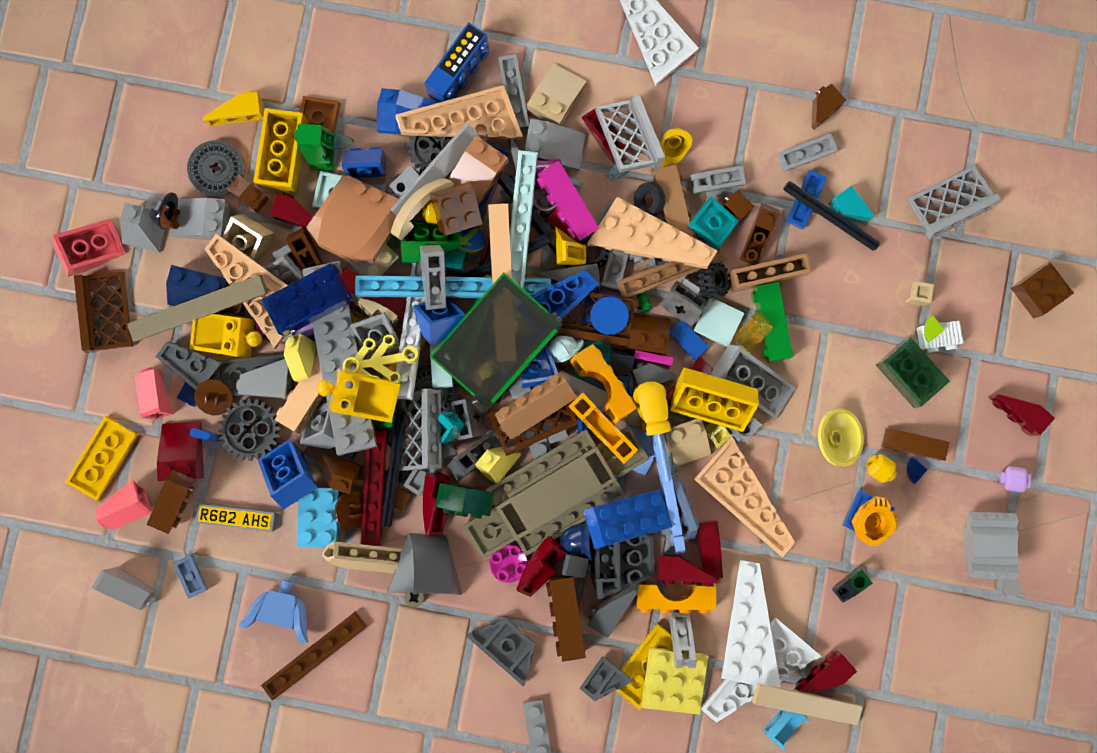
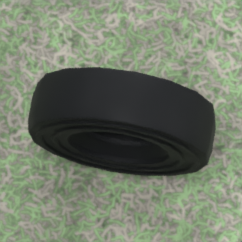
(659, 198)

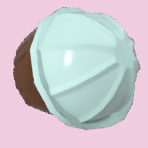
(564, 348)

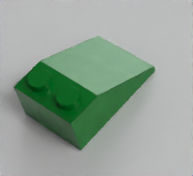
(424, 235)

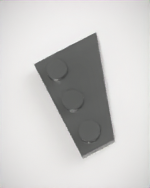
(188, 364)

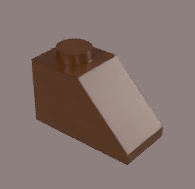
(825, 104)
(248, 193)
(339, 473)

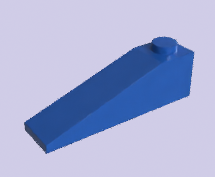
(396, 102)
(566, 293)

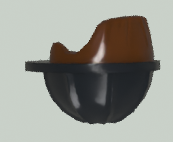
(165, 212)

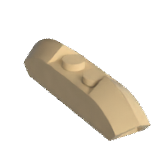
(362, 557)

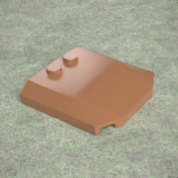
(354, 221)

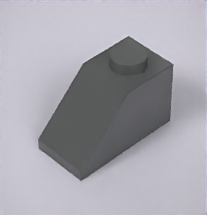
(651, 373)
(575, 566)

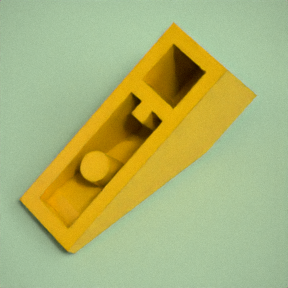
(239, 109)

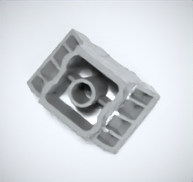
(991, 545)

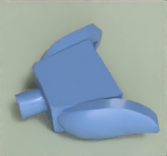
(279, 609)

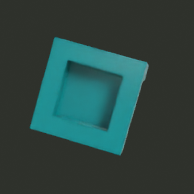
(450, 426)

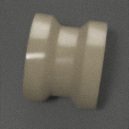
(411, 601)

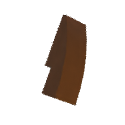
(915, 444)

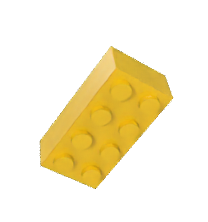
(278, 152)

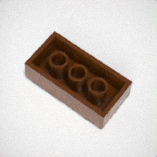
(567, 618)

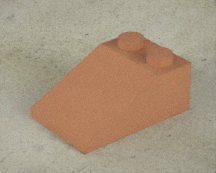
(479, 167)

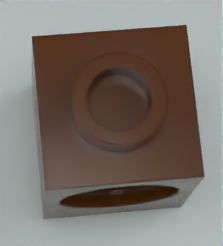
(738, 205)

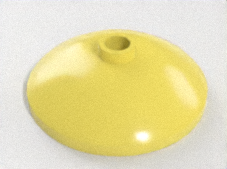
(840, 437)

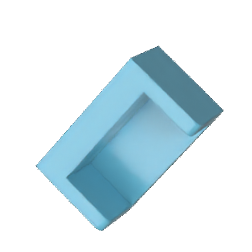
(783, 726)

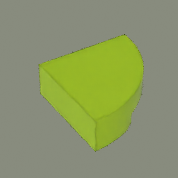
(932, 329)

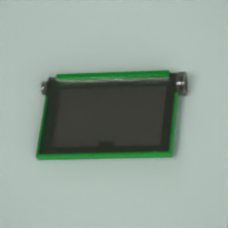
(496, 341)

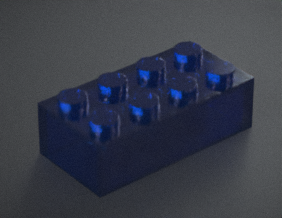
(307, 299)

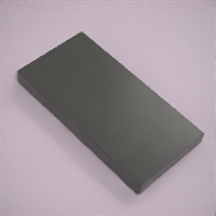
(233, 368)

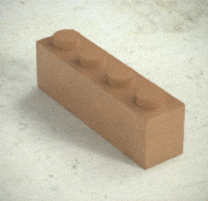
(675, 209)
(769, 272)
(535, 405)

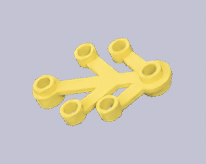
(377, 360)

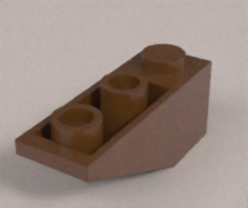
(759, 234)

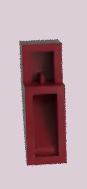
(593, 124)
(433, 516)
(540, 566)

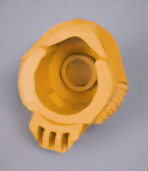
(875, 521)

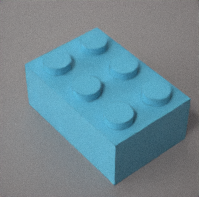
(317, 519)

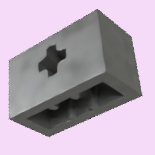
(684, 303)
(471, 417)

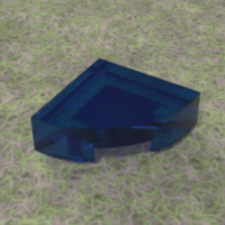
(187, 395)
(914, 470)

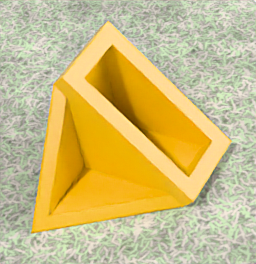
(568, 250)

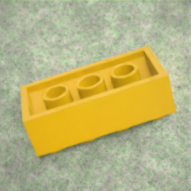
(714, 399)

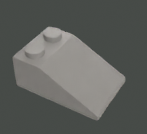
(555, 142)
(202, 218)

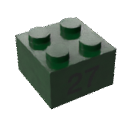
(464, 501)

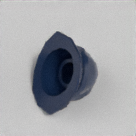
(577, 540)

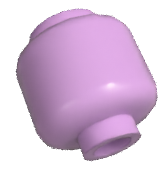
(1015, 479)

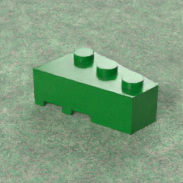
(316, 146)

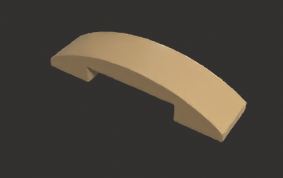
(414, 204)

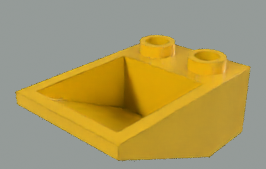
(225, 335)
(366, 397)

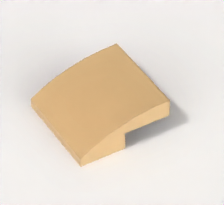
(371, 309)

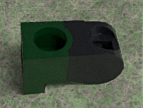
(852, 585)

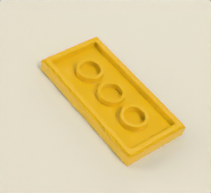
(102, 458)
(637, 663)

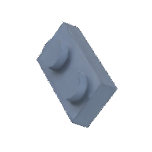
(190, 576)

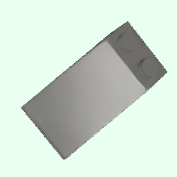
(745, 369)

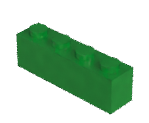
(770, 304)

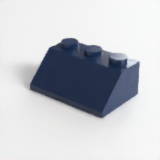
(188, 284)

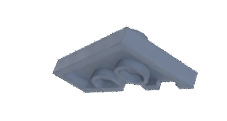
(685, 504)

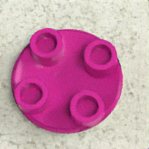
(508, 563)

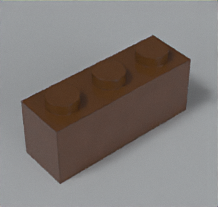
(171, 502)

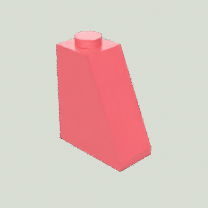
(152, 395)
(124, 506)

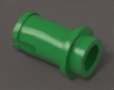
(643, 301)

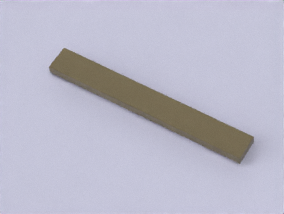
(198, 308)

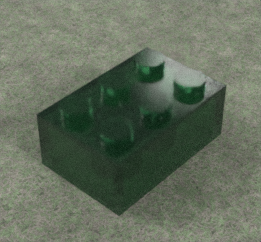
(912, 373)

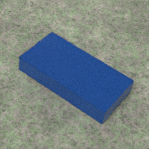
(688, 340)
(205, 435)

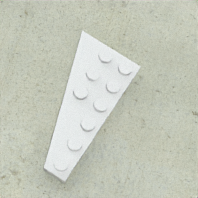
(658, 37)
(750, 645)
(790, 655)

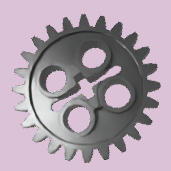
(424, 157)
(238, 416)

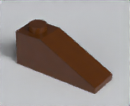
(303, 249)

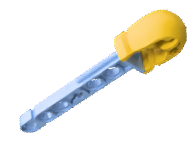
(653, 411)

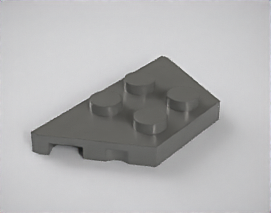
(506, 646)

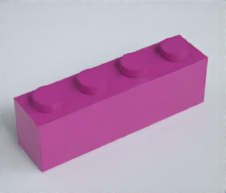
(567, 201)

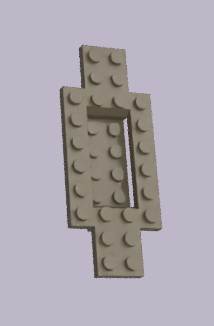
(555, 500)

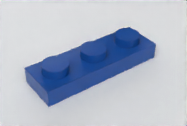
(799, 212)

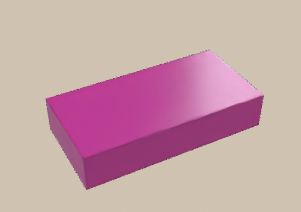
(653, 358)

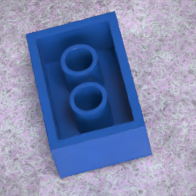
(287, 474)

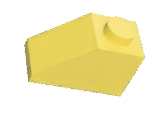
(300, 356)
(495, 463)

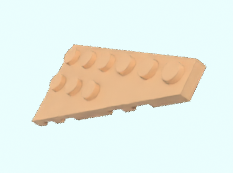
(485, 111)
(644, 235)
(239, 267)
(739, 491)

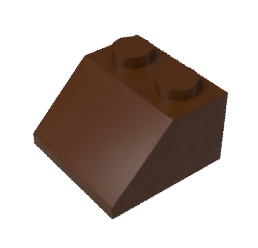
(649, 334)

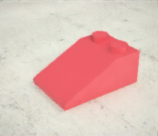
(87, 247)

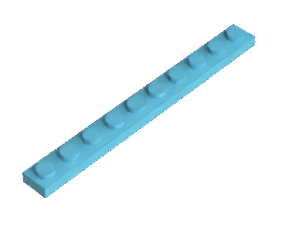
(454, 286)

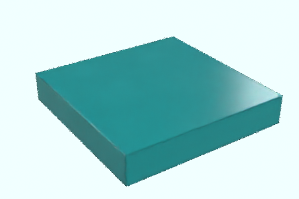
(713, 223)

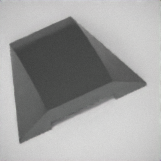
(621, 565)
(425, 567)

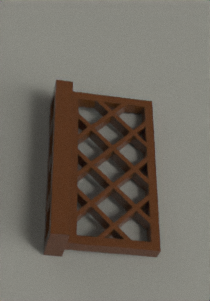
(86, 316)
(589, 332)
(539, 434)

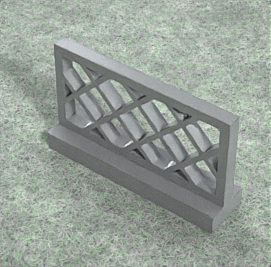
(645, 134)
(957, 217)
(429, 430)

